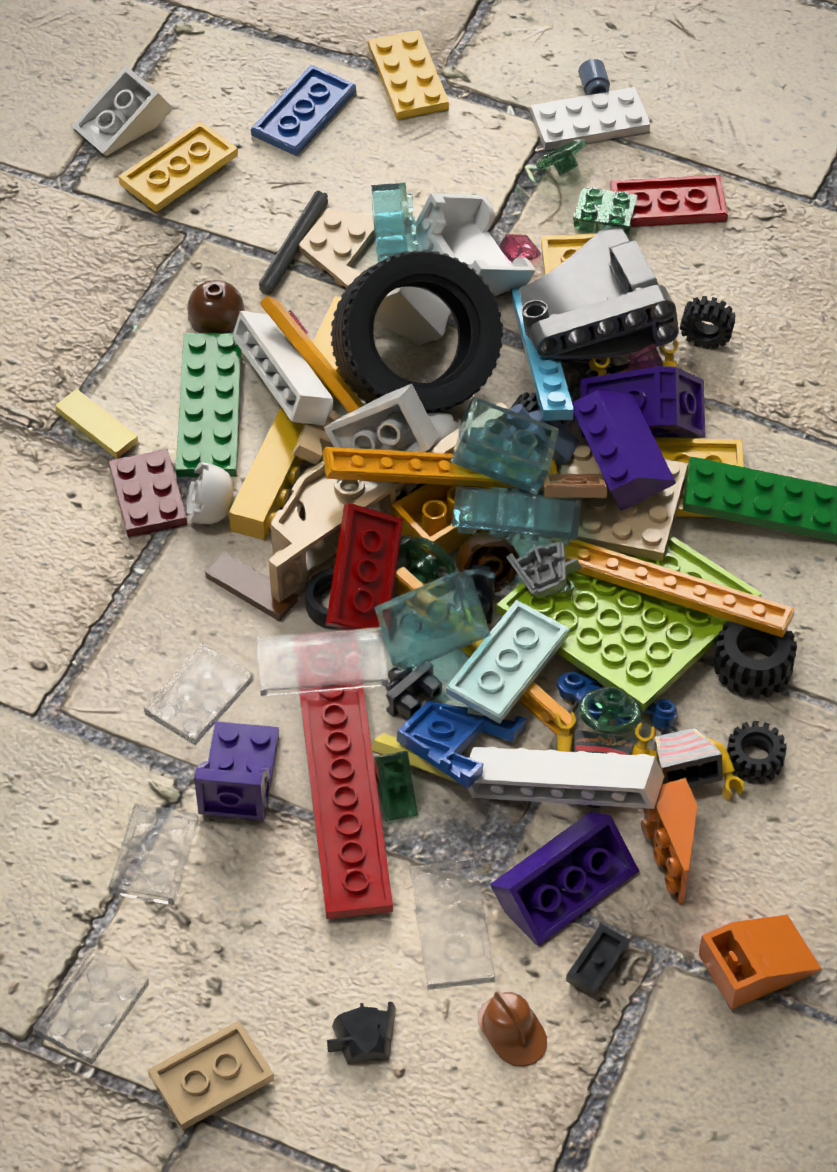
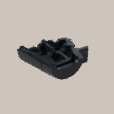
(363, 1033)

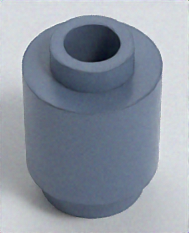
(594, 77)

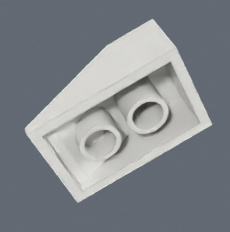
(122, 113)
(388, 423)

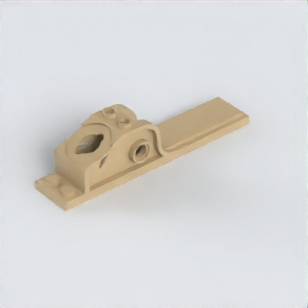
(309, 536)

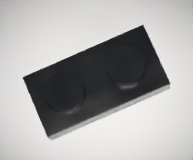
(597, 960)

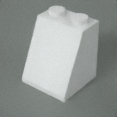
(414, 314)

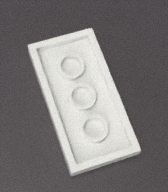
(590, 118)

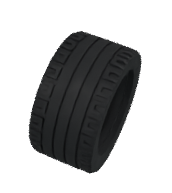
(462, 292)

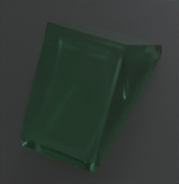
(395, 785)

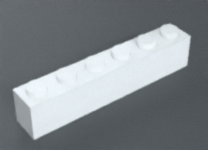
(282, 369)
(567, 777)

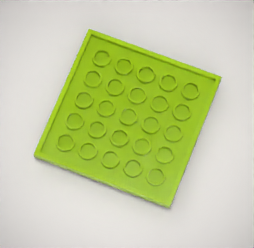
(629, 635)

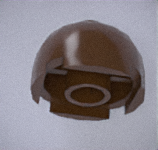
(214, 307)
(488, 551)

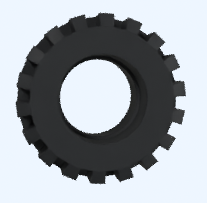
(754, 675)

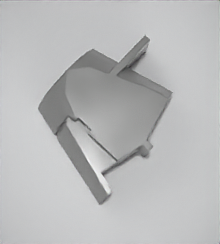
(544, 568)

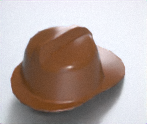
(512, 1029)

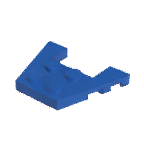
(444, 731)

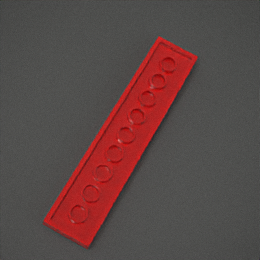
(345, 803)

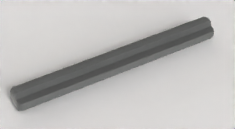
(291, 244)

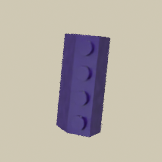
(623, 446)
(565, 877)

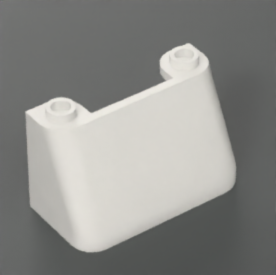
(460, 228)

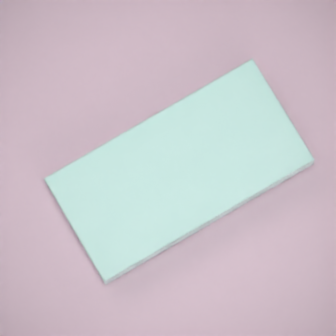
(507, 661)

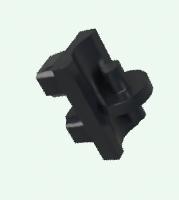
(484, 583)
(408, 685)

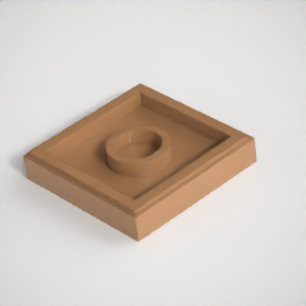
(574, 486)

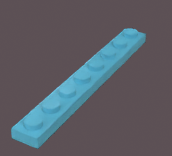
(545, 374)

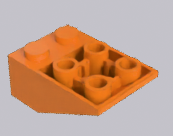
(672, 833)
(756, 958)

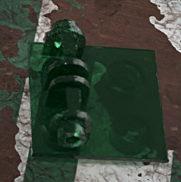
(604, 208)

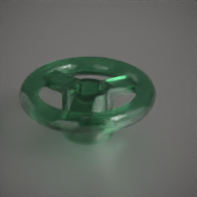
(562, 157)
(426, 564)
(612, 705)

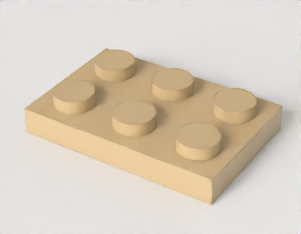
(210, 1075)

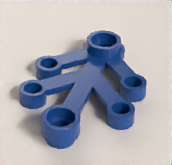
(574, 686)

